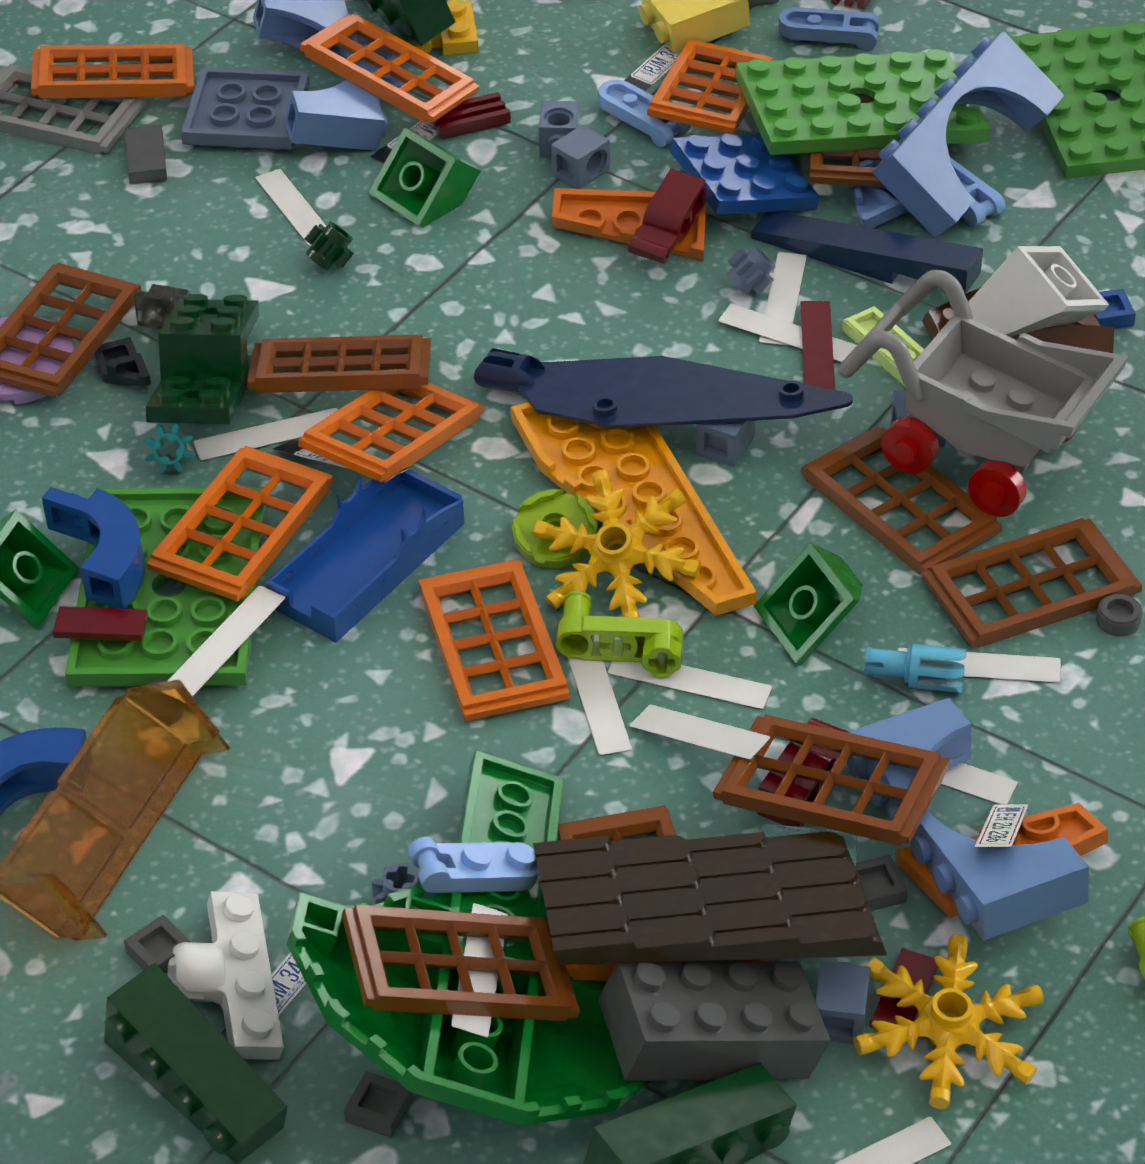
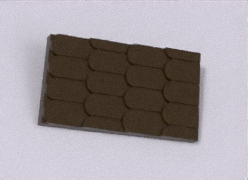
(704, 899)

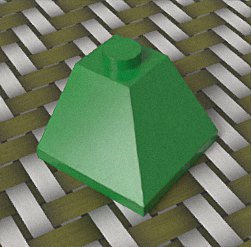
(423, 179)
(31, 569)
(809, 600)

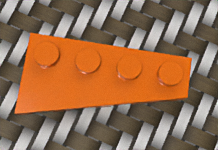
(617, 217)
(1071, 821)

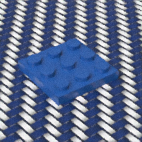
(744, 174)

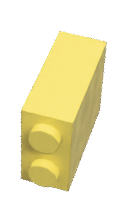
(693, 19)

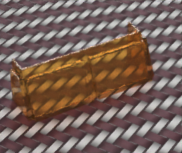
(105, 808)

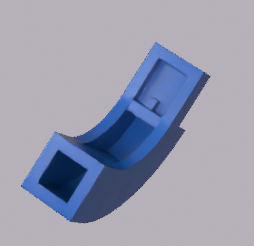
(117, 563)
(35, 761)

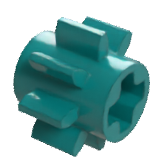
(167, 459)

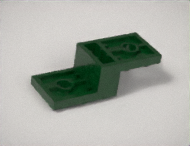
(203, 360)

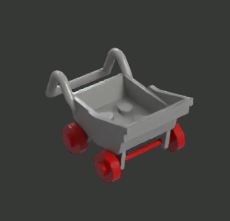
(984, 394)

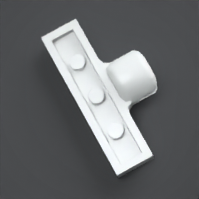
(233, 974)

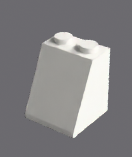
(1035, 291)

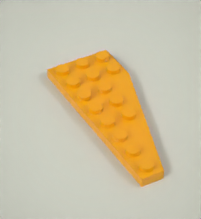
(643, 468)

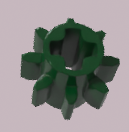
(329, 245)

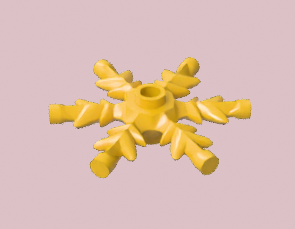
(616, 547)
(949, 1021)

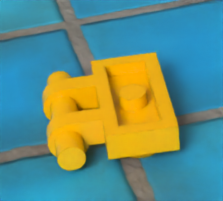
(459, 37)

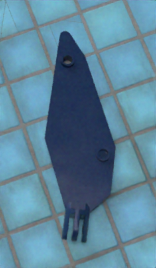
(651, 391)

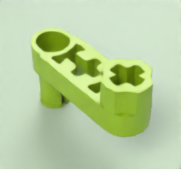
(645, 640)

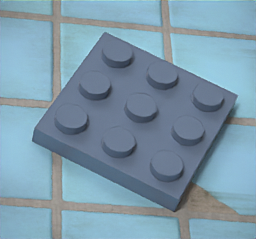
(241, 108)

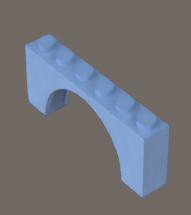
(327, 117)
(919, 164)
(990, 885)

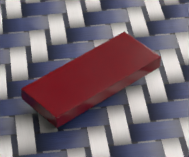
(100, 623)
(918, 967)

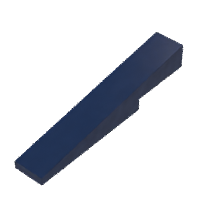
(869, 250)

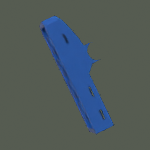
(366, 551)

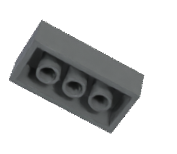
(712, 1019)

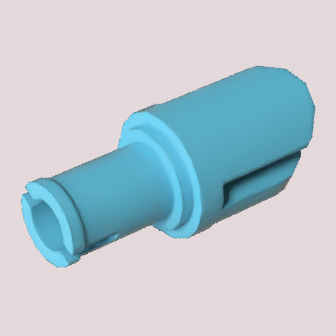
(918, 671)

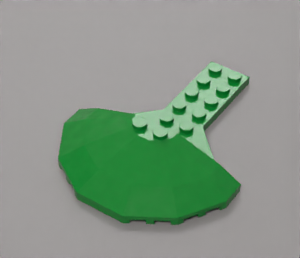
(525, 1066)

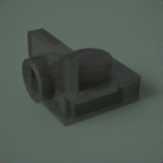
(157, 304)

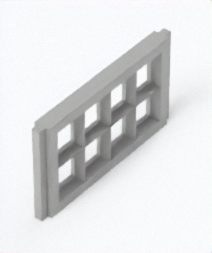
(102, 142)

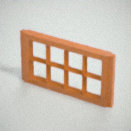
(337, 34)
(180, 69)
(696, 116)
(320, 441)
(234, 587)
(512, 697)

